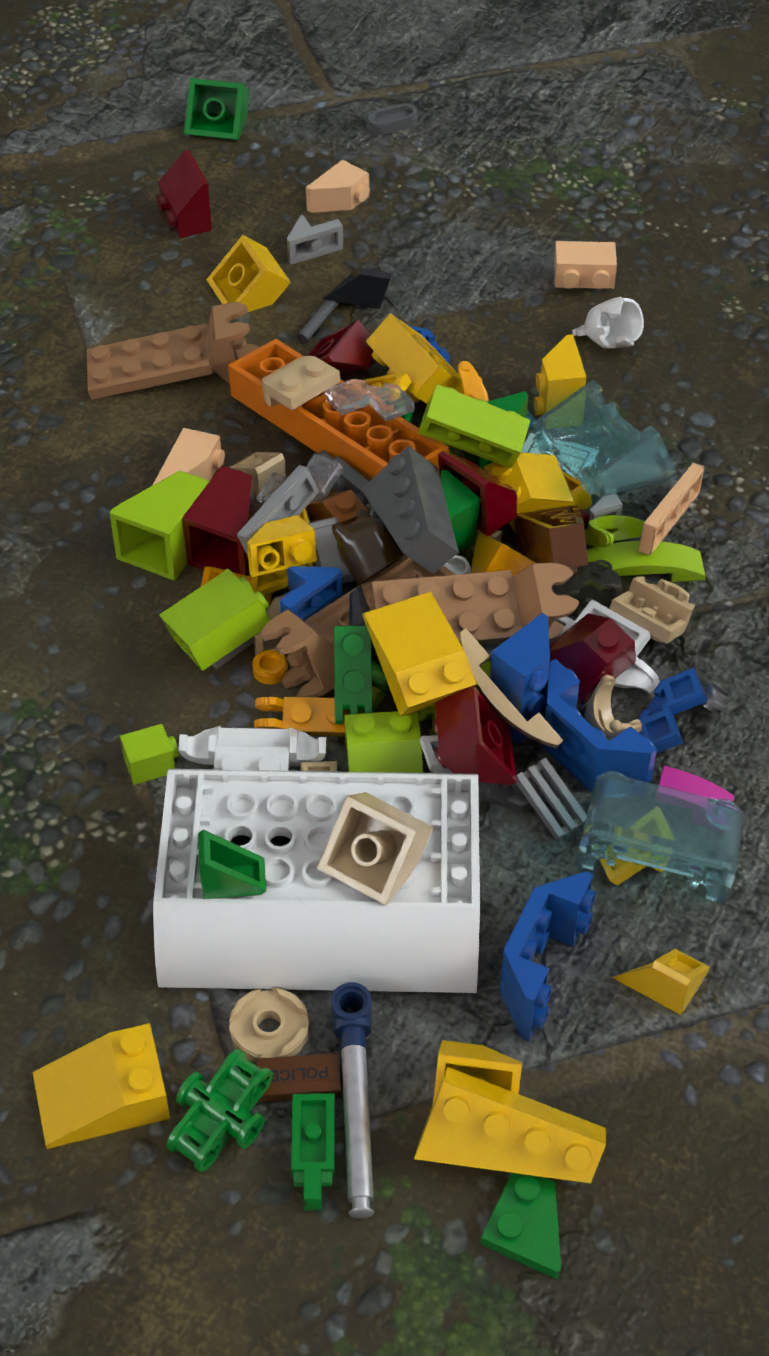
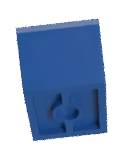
(585, 748)
(555, 912)

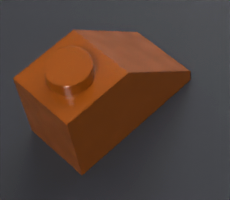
(338, 504)

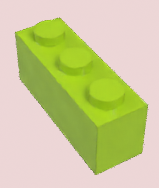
(474, 426)

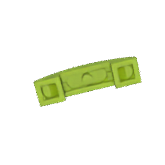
(676, 559)

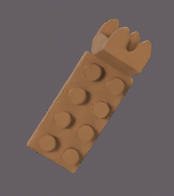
(170, 354)
(488, 603)
(312, 640)

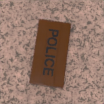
(301, 1076)

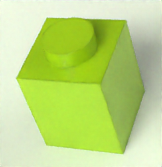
(148, 753)

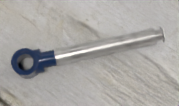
(352, 1030)

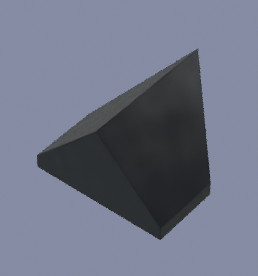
(361, 288)

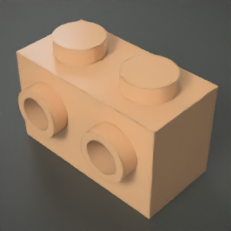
(585, 264)

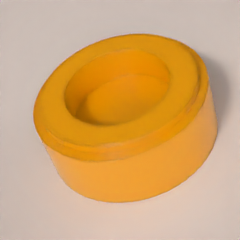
(270, 667)

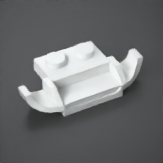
(638, 674)
(252, 748)

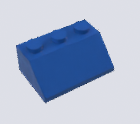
(522, 668)

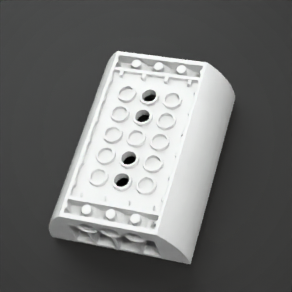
(308, 924)

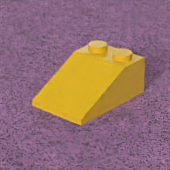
(418, 652)
(102, 1088)

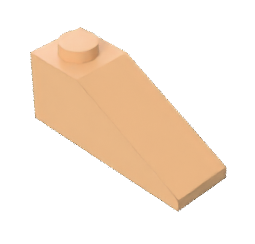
(195, 454)

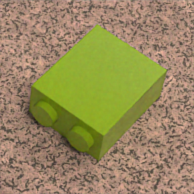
(216, 618)

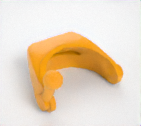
(471, 382)

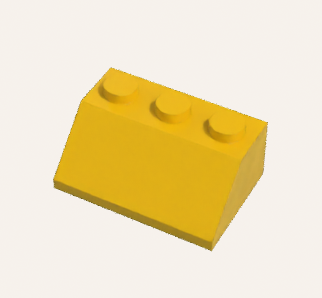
(410, 352)

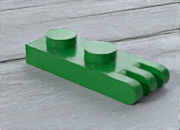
(352, 670)

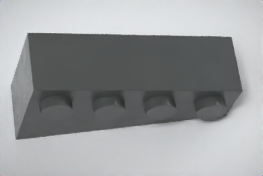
(414, 509)

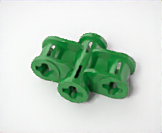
(212, 1122)

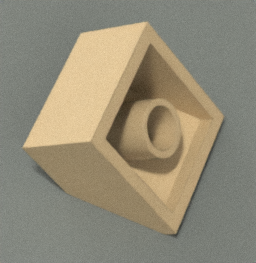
(374, 846)

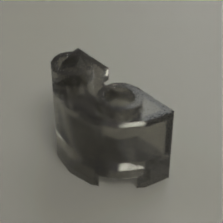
(591, 582)

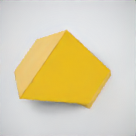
(667, 980)

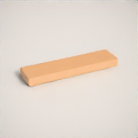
(671, 509)

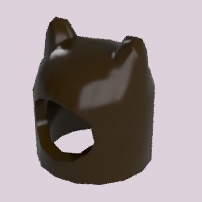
(365, 546)

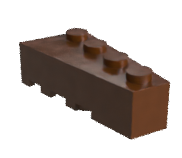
(552, 536)

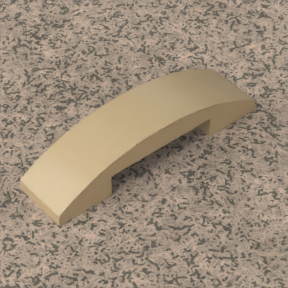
(536, 728)

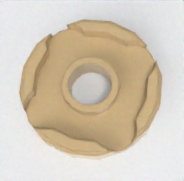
(263, 1005)

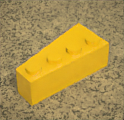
(507, 1132)

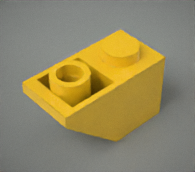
(281, 546)

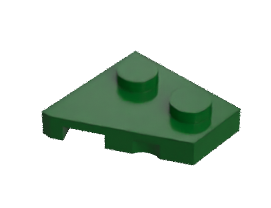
(526, 1224)

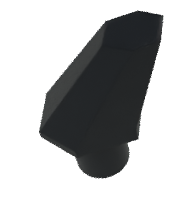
(357, 606)

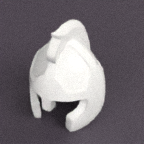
(613, 323)

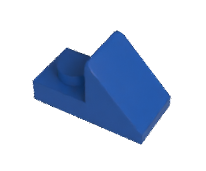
(311, 589)

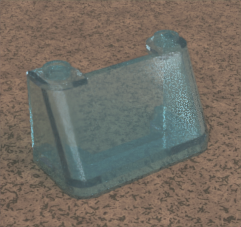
(601, 445)
(663, 831)

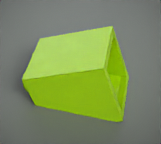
(150, 525)

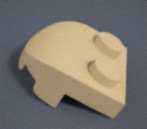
(298, 382)
(656, 608)

